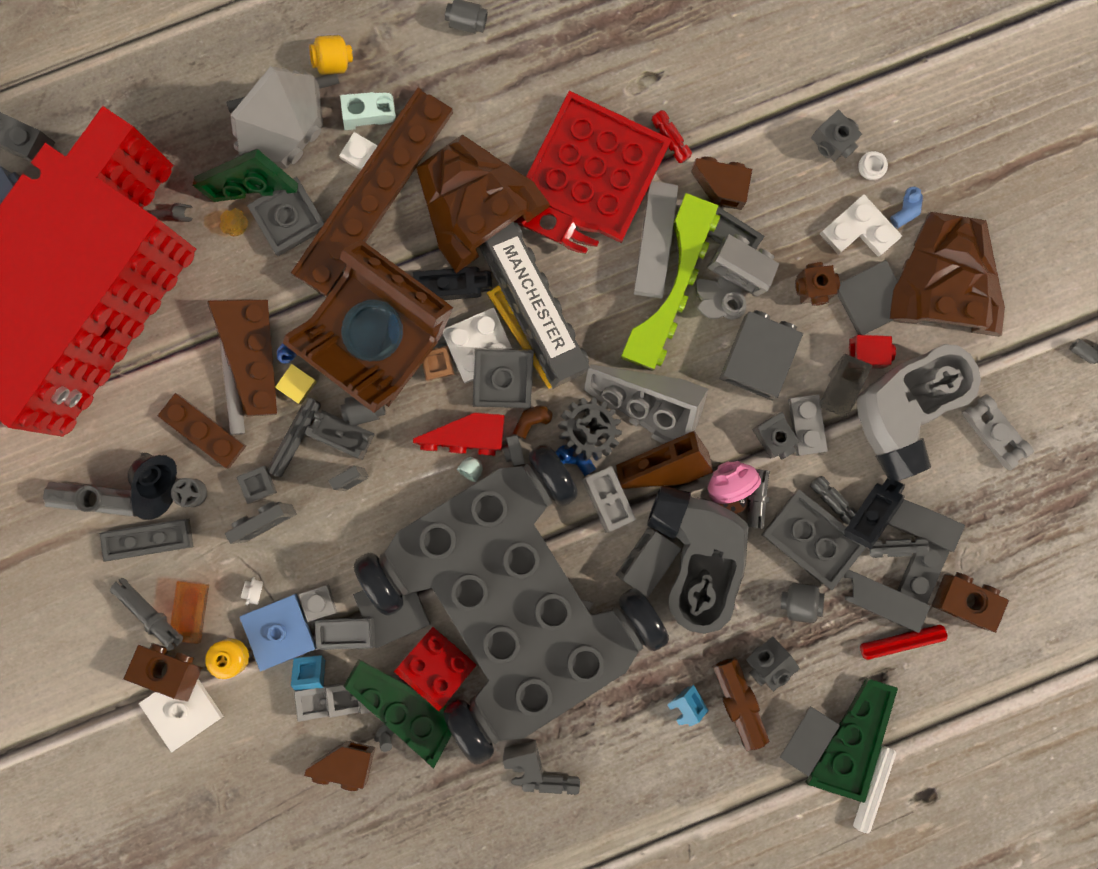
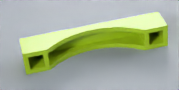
(691, 228)

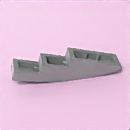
(656, 240)
(328, 701)

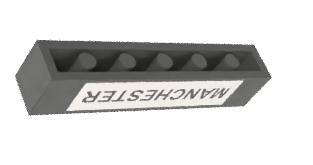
(534, 306)

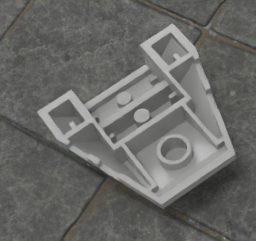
(279, 116)

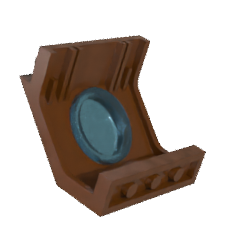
(371, 328)

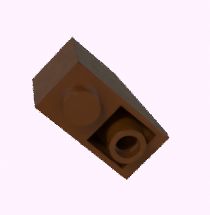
(723, 183)
(344, 765)

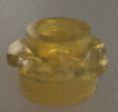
(236, 229)

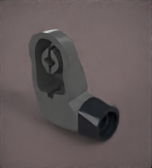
(709, 561)

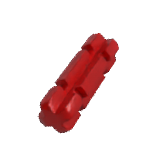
(668, 129)

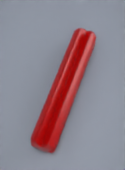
(903, 642)

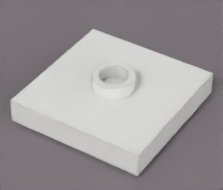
(178, 719)

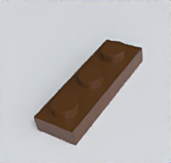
(201, 430)

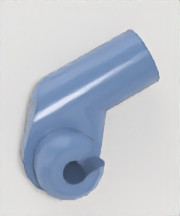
(911, 207)

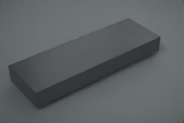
(146, 540)

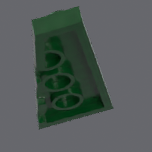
(401, 710)
(855, 747)

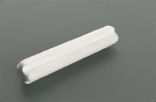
(868, 810)

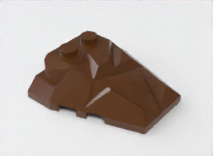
(473, 198)
(951, 277)

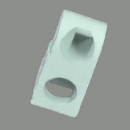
(367, 109)

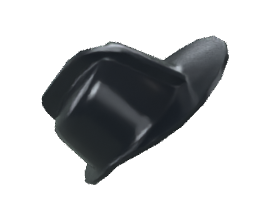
(151, 485)

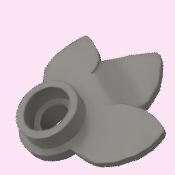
(716, 297)

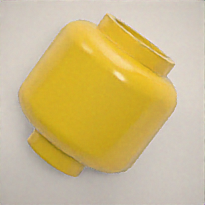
(330, 54)
(236, 661)

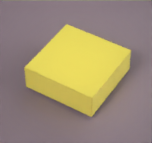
(296, 384)

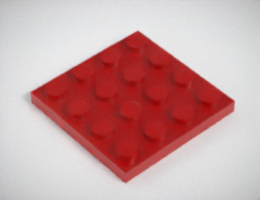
(597, 165)

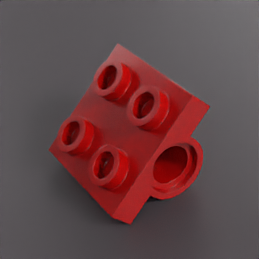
(435, 668)

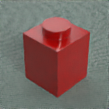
(873, 349)

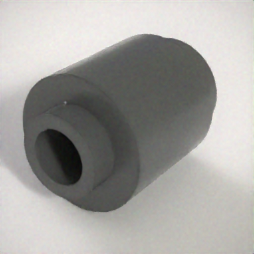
(466, 16)
(358, 413)

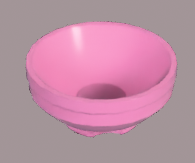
(733, 482)

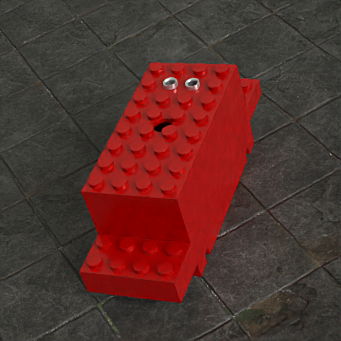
(80, 271)

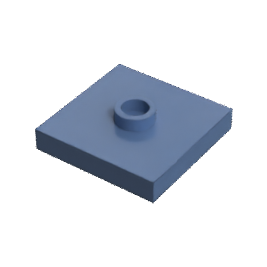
(278, 632)

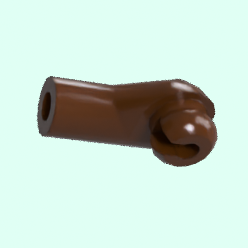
(532, 416)

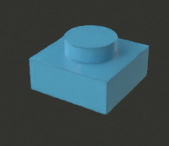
(308, 673)

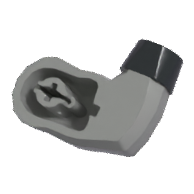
(911, 397)

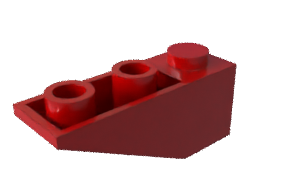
(473, 431)

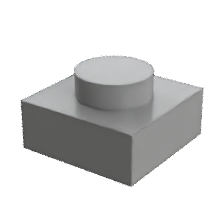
(318, 603)

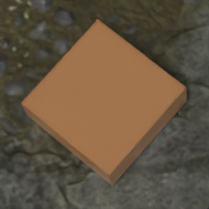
(438, 364)

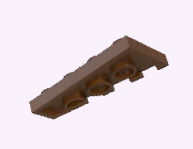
(248, 351)

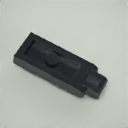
(452, 285)
(875, 513)

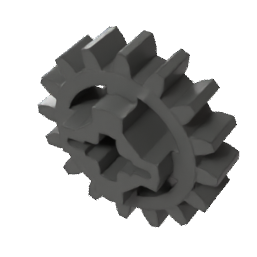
(600, 422)

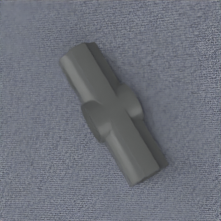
(77, 498)

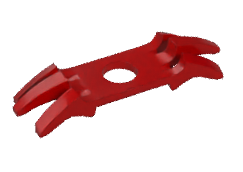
(563, 230)

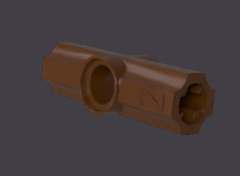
(741, 704)

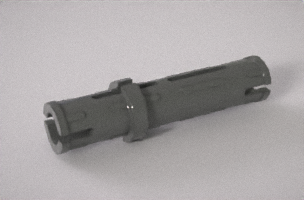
(153, 622)

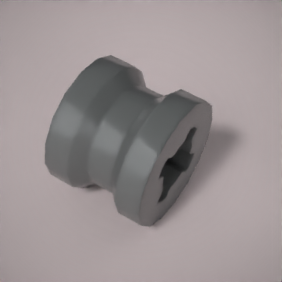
(182, 492)

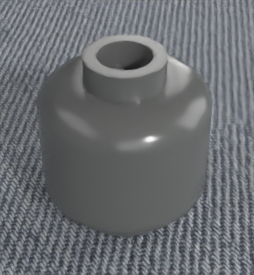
(803, 602)

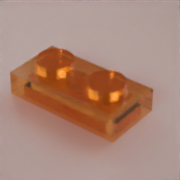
(189, 610)

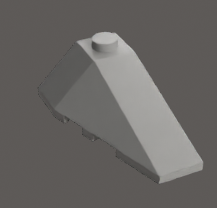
(656, 402)

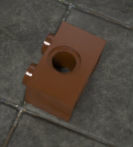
(988, 605)
(147, 668)

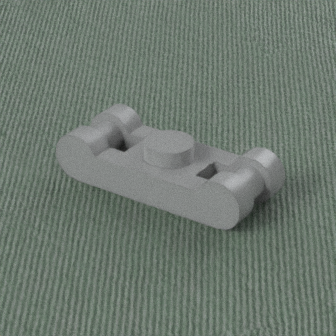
(997, 432)

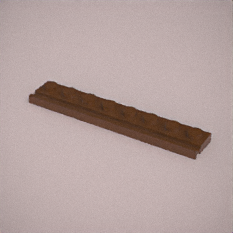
(373, 190)

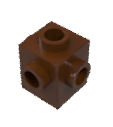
(810, 290)

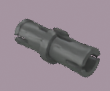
(758, 501)

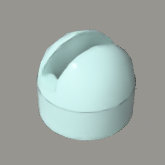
(470, 468)

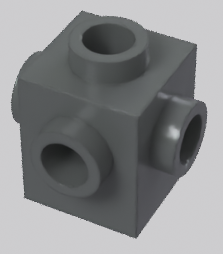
(837, 136)
(772, 664)

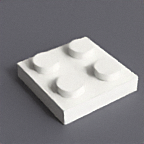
(475, 332)

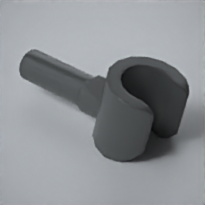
(177, 212)

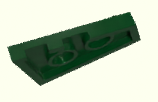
(242, 176)

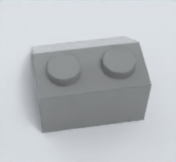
(744, 265)

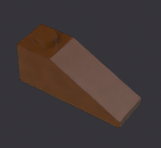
(668, 464)

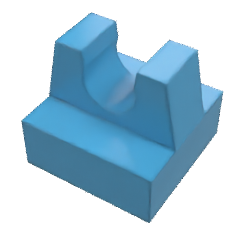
(690, 705)

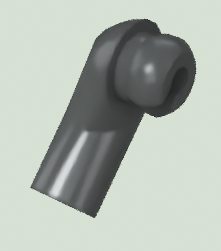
(1085, 351)

